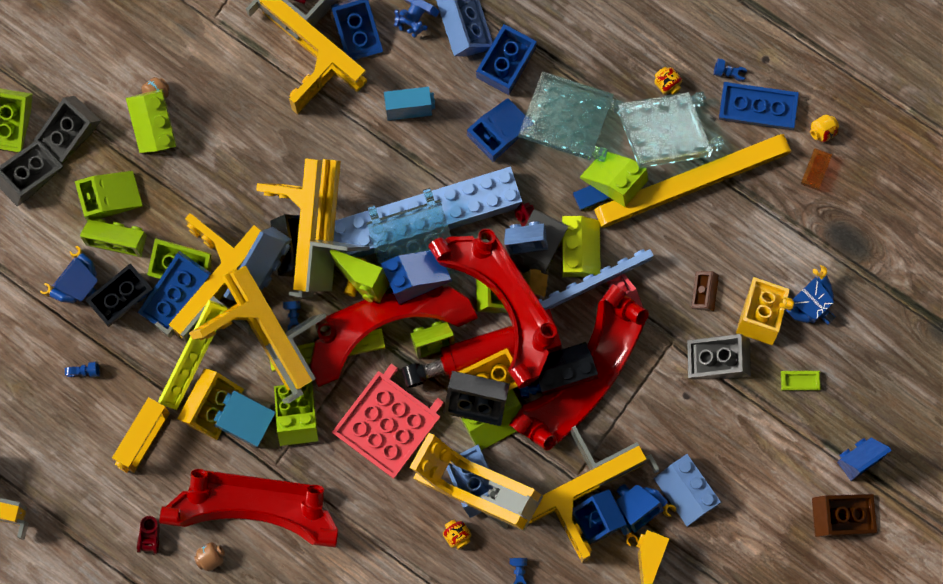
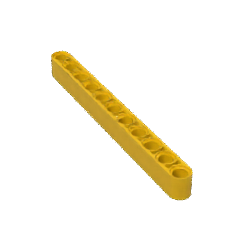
(694, 180)

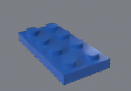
(758, 106)
(174, 290)

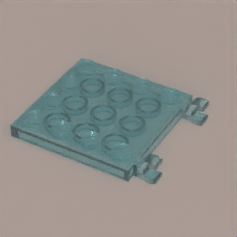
(567, 116)
(666, 129)
(408, 230)

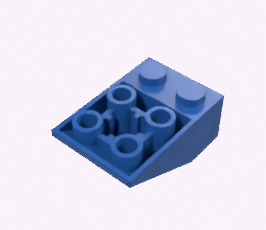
(497, 129)

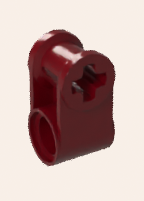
(148, 537)

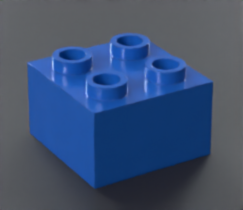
(598, 517)

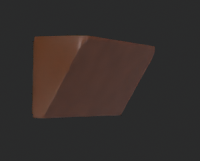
(705, 290)

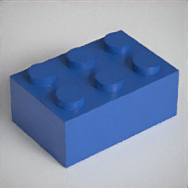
(506, 59)

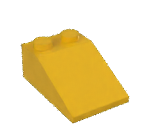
(761, 311)
(650, 554)

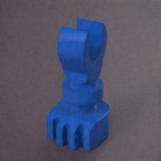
(720, 69)
(292, 307)
(92, 369)
(525, 391)
(519, 563)

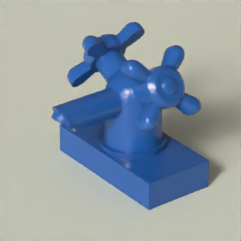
(413, 15)

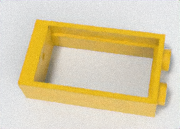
(140, 436)

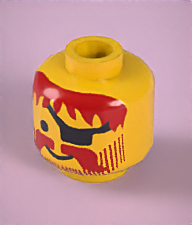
(668, 81)
(824, 128)
(457, 534)

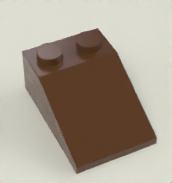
(844, 515)

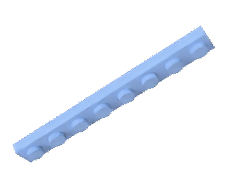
(591, 281)

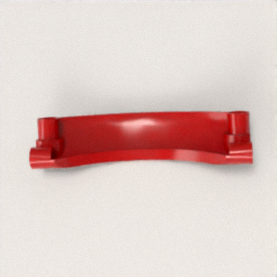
(611, 344)

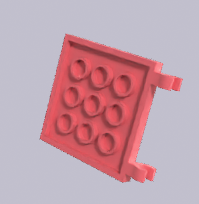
(387, 423)

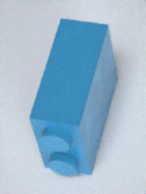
(409, 103)
(244, 418)

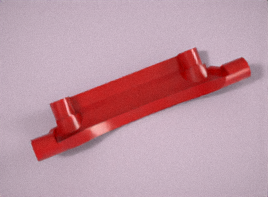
(496, 270)
(355, 322)
(245, 497)

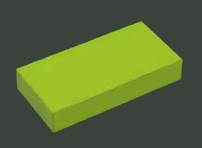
(800, 380)

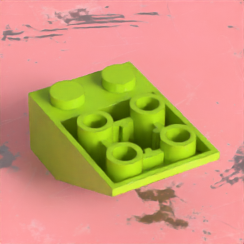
(108, 194)
(296, 419)

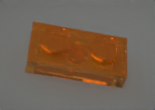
(816, 169)

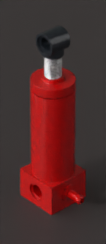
(468, 352)

